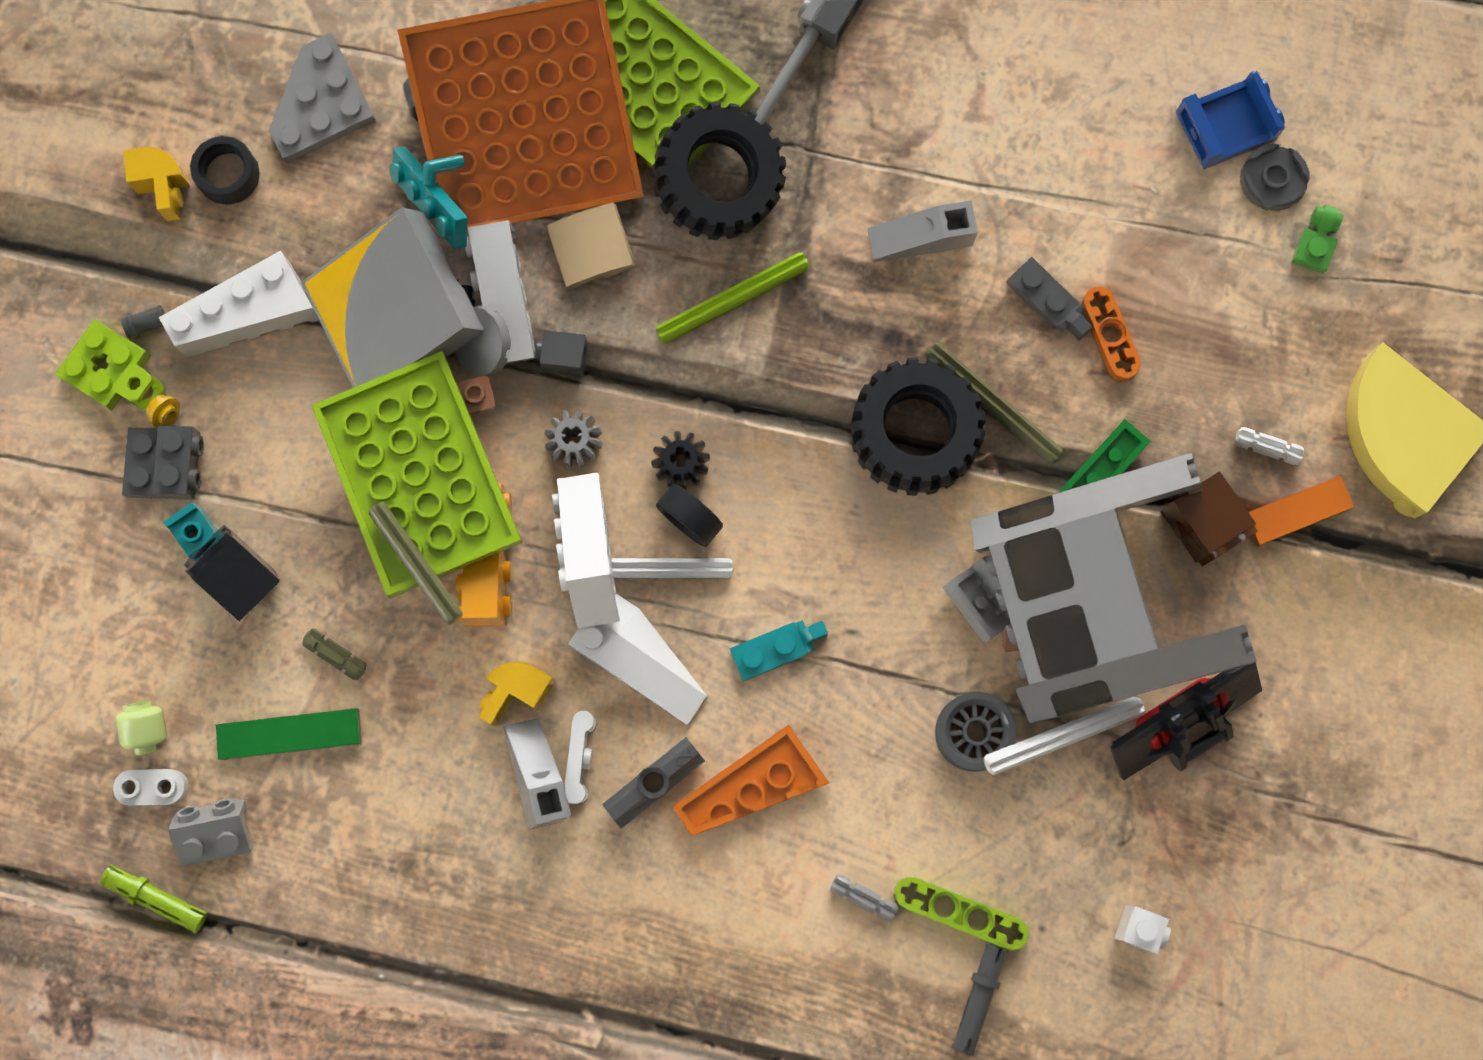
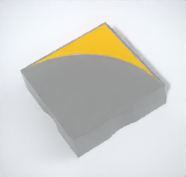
(391, 299)

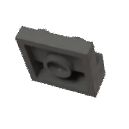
(162, 462)

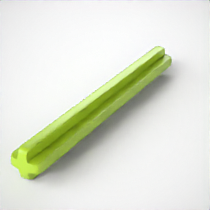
(732, 297)

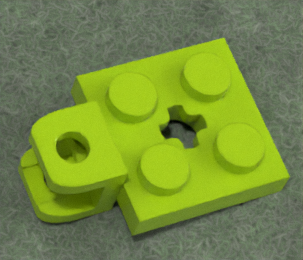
(120, 379)

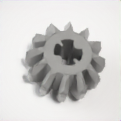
(571, 450)

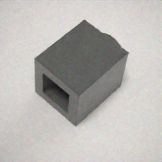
(562, 353)

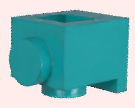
(185, 522)

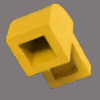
(156, 171)
(517, 681)

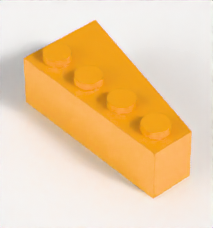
(483, 588)

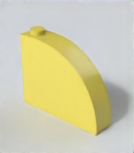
(1408, 431)

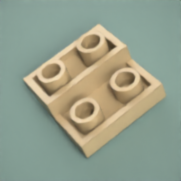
(590, 245)

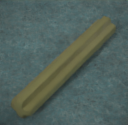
(415, 563)

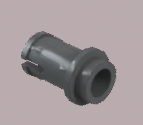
(142, 322)

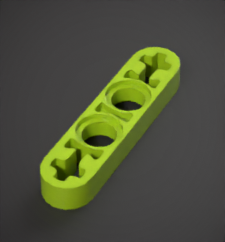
(959, 917)

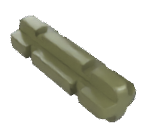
(334, 654)

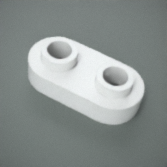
(149, 787)

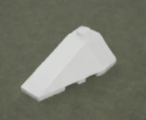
(641, 660)

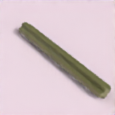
(999, 407)

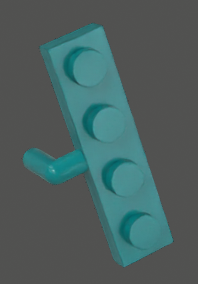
(422, 188)

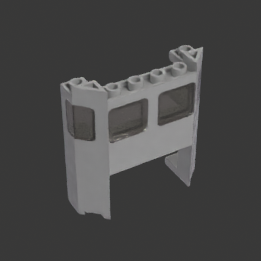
(1080, 600)

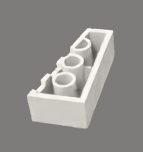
(499, 283)

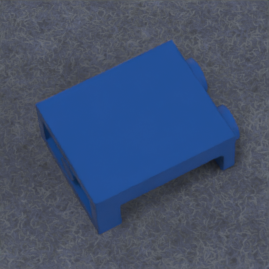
(1231, 120)

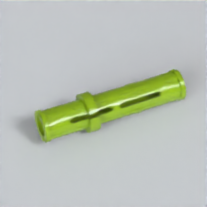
(145, 894)

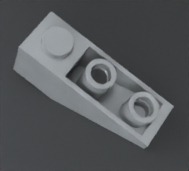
(924, 232)
(536, 775)

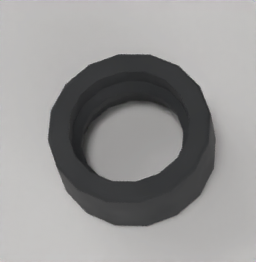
(207, 153)
(689, 515)

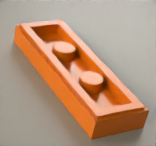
(1300, 510)

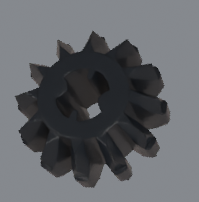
(669, 455)

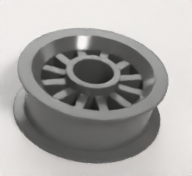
(946, 718)

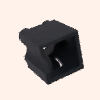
(231, 573)

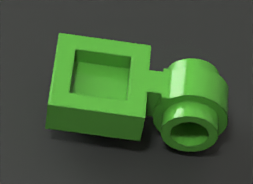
(1314, 246)

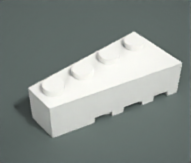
(241, 308)
(585, 550)

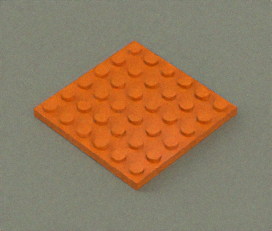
(528, 106)

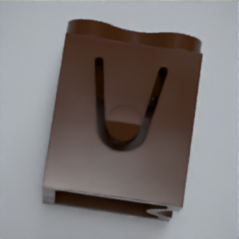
(1210, 520)

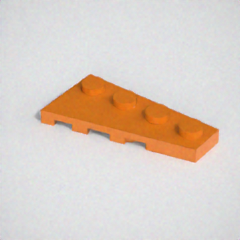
(758, 780)

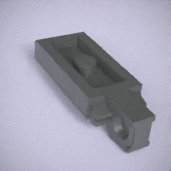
(1049, 299)

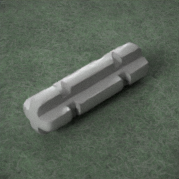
(864, 898)

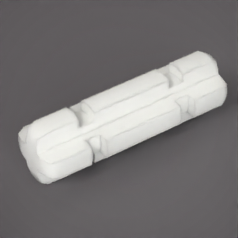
(1269, 446)

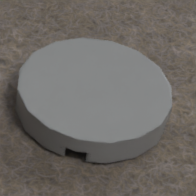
(488, 350)

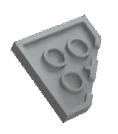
(318, 101)

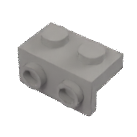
(977, 600)
(210, 832)

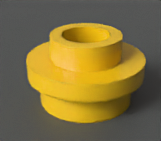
(163, 410)

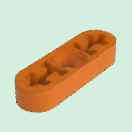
(1128, 353)

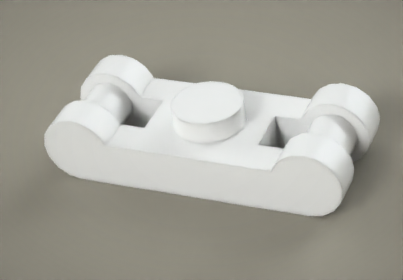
(579, 757)

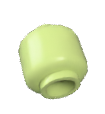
(141, 727)

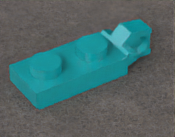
(776, 648)

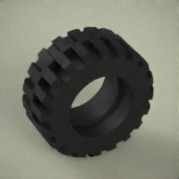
(741, 134)
(926, 383)

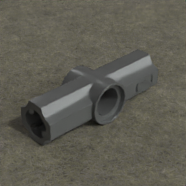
(634, 797)

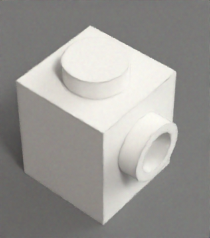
(1143, 929)

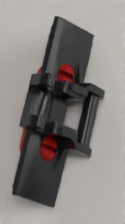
(1166, 726)

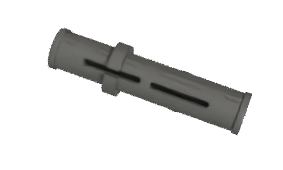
(979, 999)

